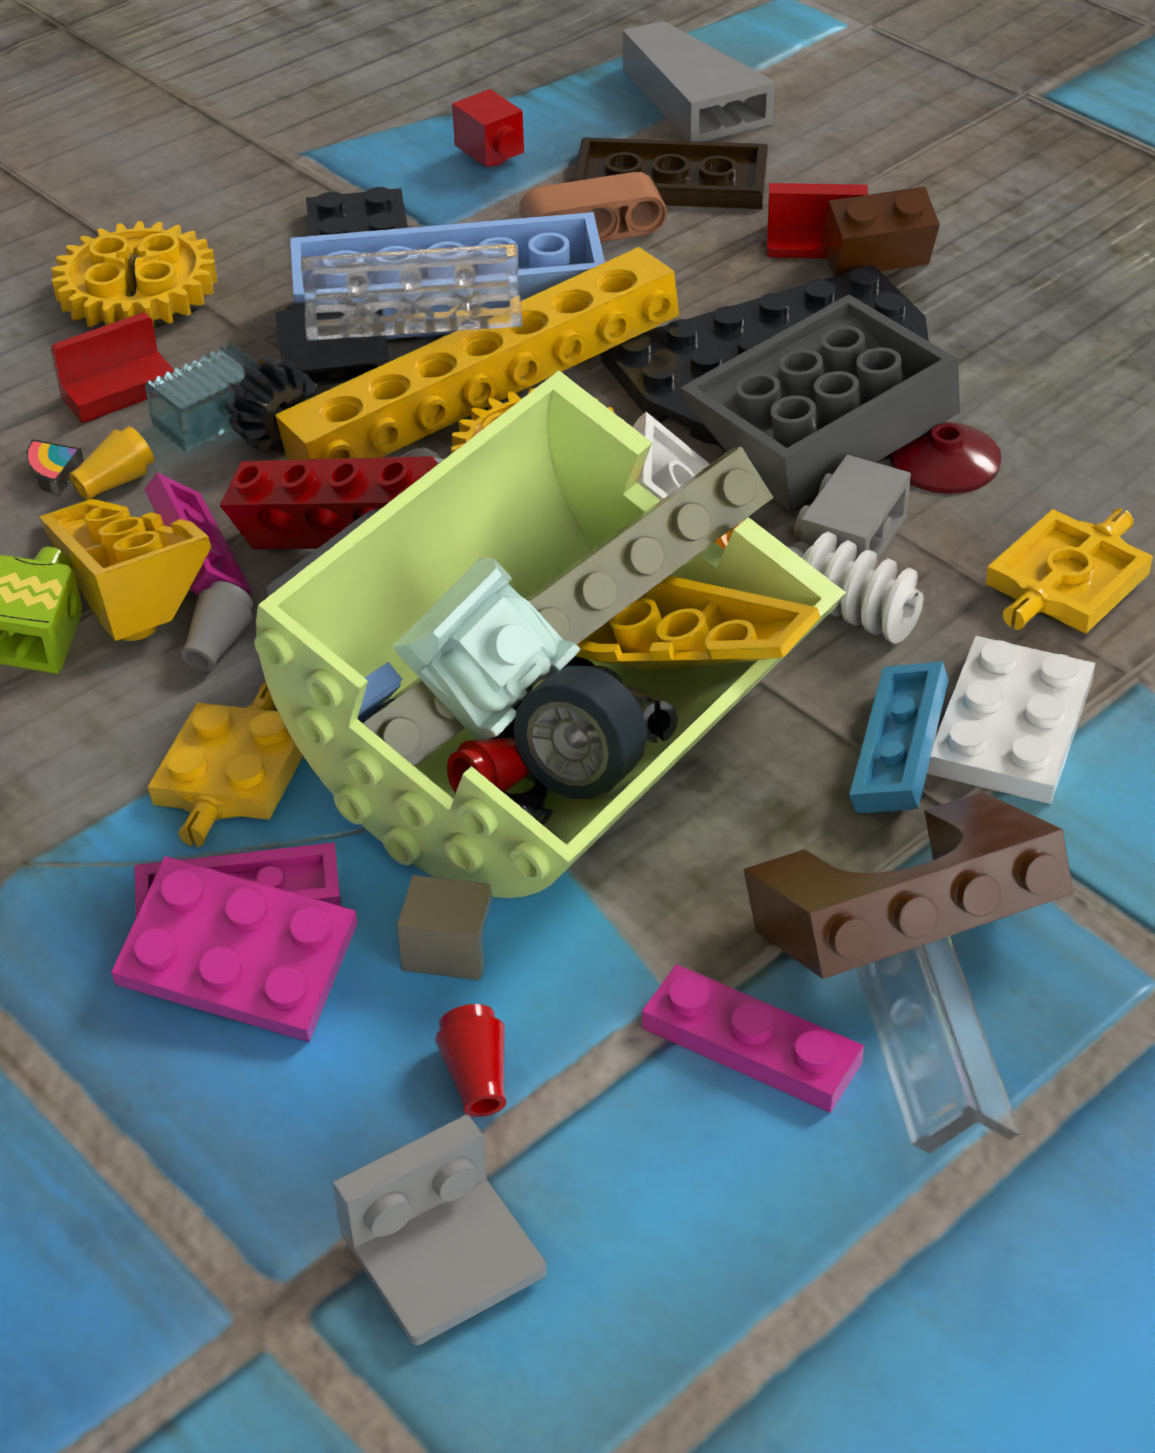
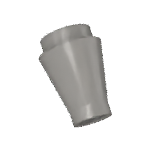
(217, 622)

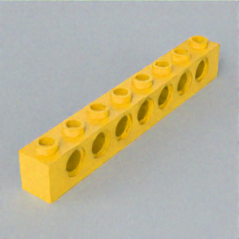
(468, 367)

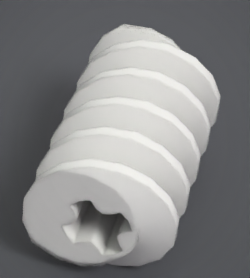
(871, 595)

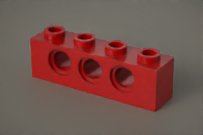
(313, 499)

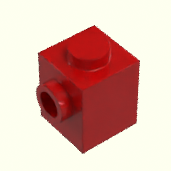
(488, 128)

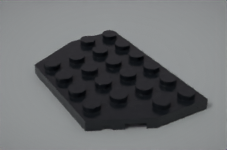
(672, 355)

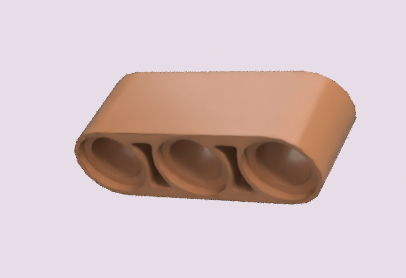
(612, 195)

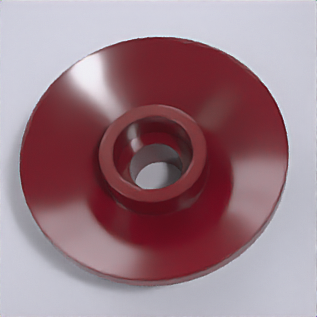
(949, 459)

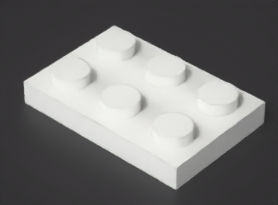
(1011, 719)

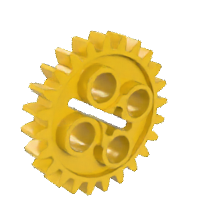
(100, 276)

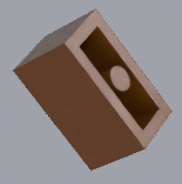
(880, 230)

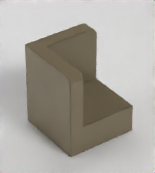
(444, 927)

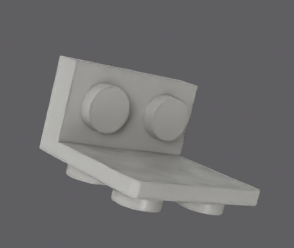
(435, 1231)

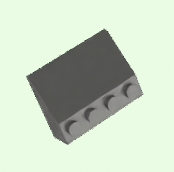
(824, 392)

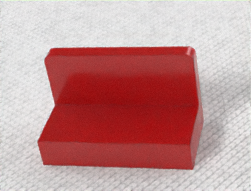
(799, 215)
(108, 367)

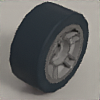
(556, 748)

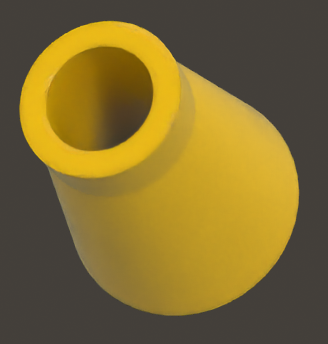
(114, 462)

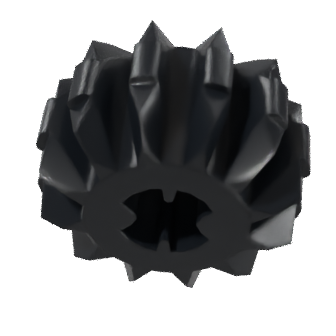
(261, 395)

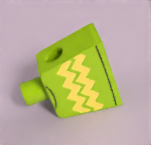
(38, 610)

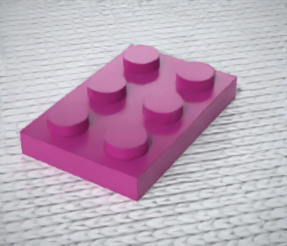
(235, 948)

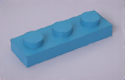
(899, 738)

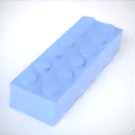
(547, 250)

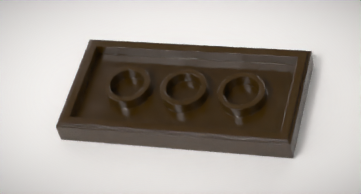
(683, 170)

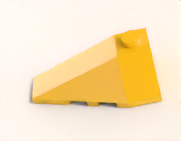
(128, 565)
(698, 625)

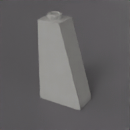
(696, 84)

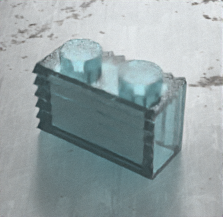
(191, 399)

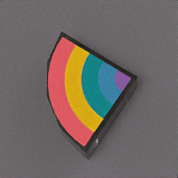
(52, 464)

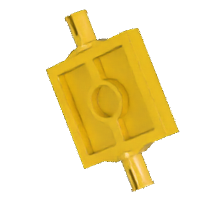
(1069, 570)
(226, 765)

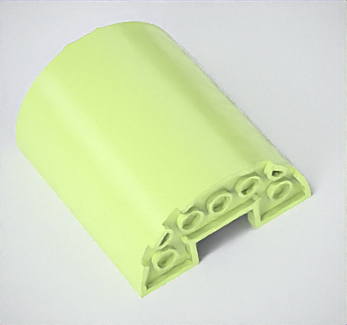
(537, 499)

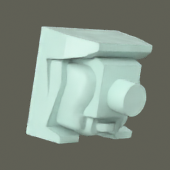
(483, 649)

